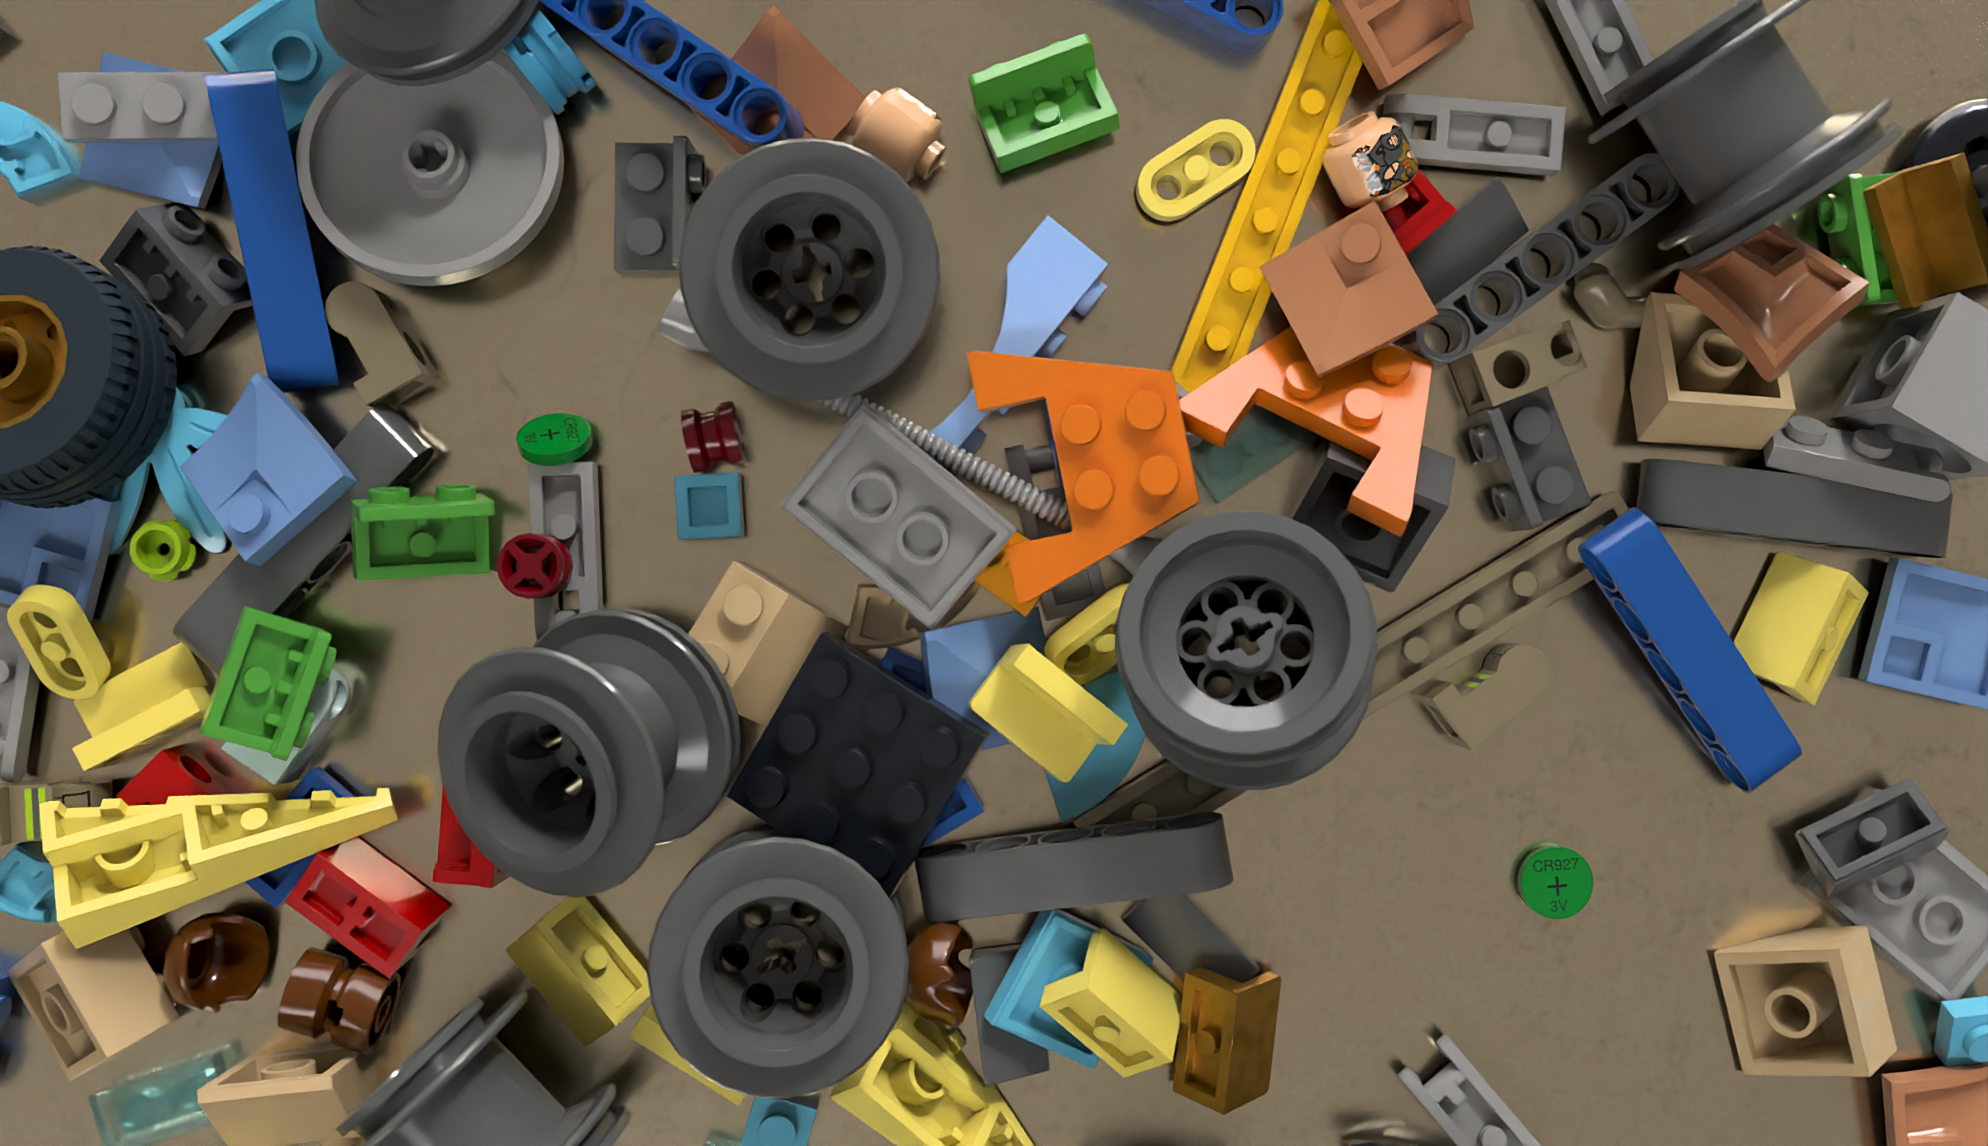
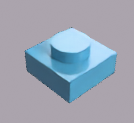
(709, 506)
(1962, 1031)
(780, 1122)

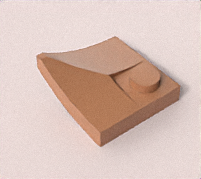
(1401, 34)
(799, 73)
(1349, 290)
(1772, 296)
(1937, 1106)

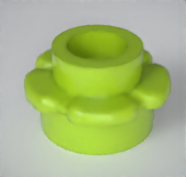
(146, 549)

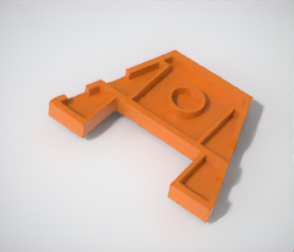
(1364, 406)
(1116, 450)

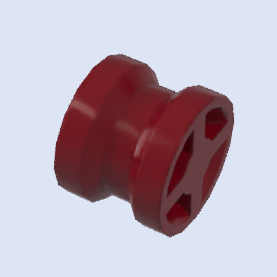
(713, 437)
(522, 566)

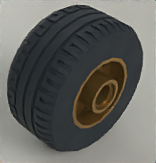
(79, 378)

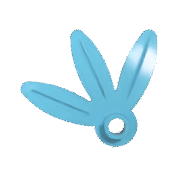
(183, 429)

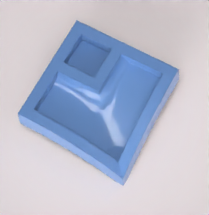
(158, 169)
(266, 472)
(57, 548)
(1930, 634)
(964, 654)

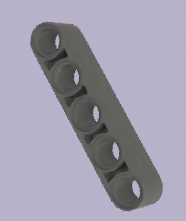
(1565, 246)
(378, 453)
(1790, 508)
(1074, 867)

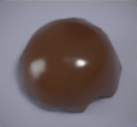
(216, 961)
(936, 980)

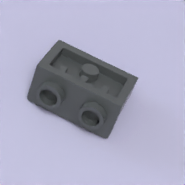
(654, 203)
(179, 271)
(1528, 460)

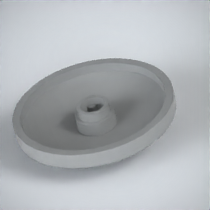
(430, 175)

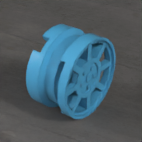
(549, 62)

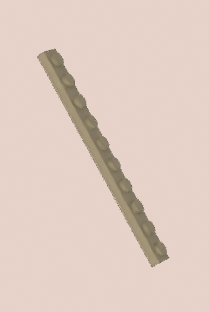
(1411, 648)

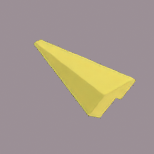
(144, 860)
(927, 1091)

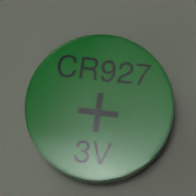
(554, 439)
(1555, 882)

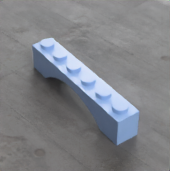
(1043, 288)

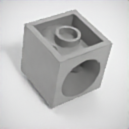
(1928, 383)

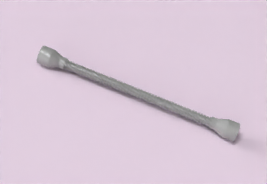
(678, 328)

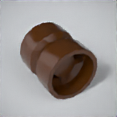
(338, 1000)

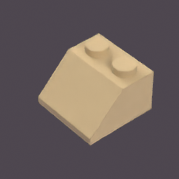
(1698, 384)
(759, 637)
(92, 997)
(1807, 1003)
(289, 1097)

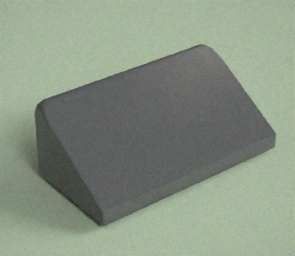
(1468, 240)
(1871, 837)
(1188, 938)
(1002, 1053)

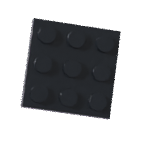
(858, 761)

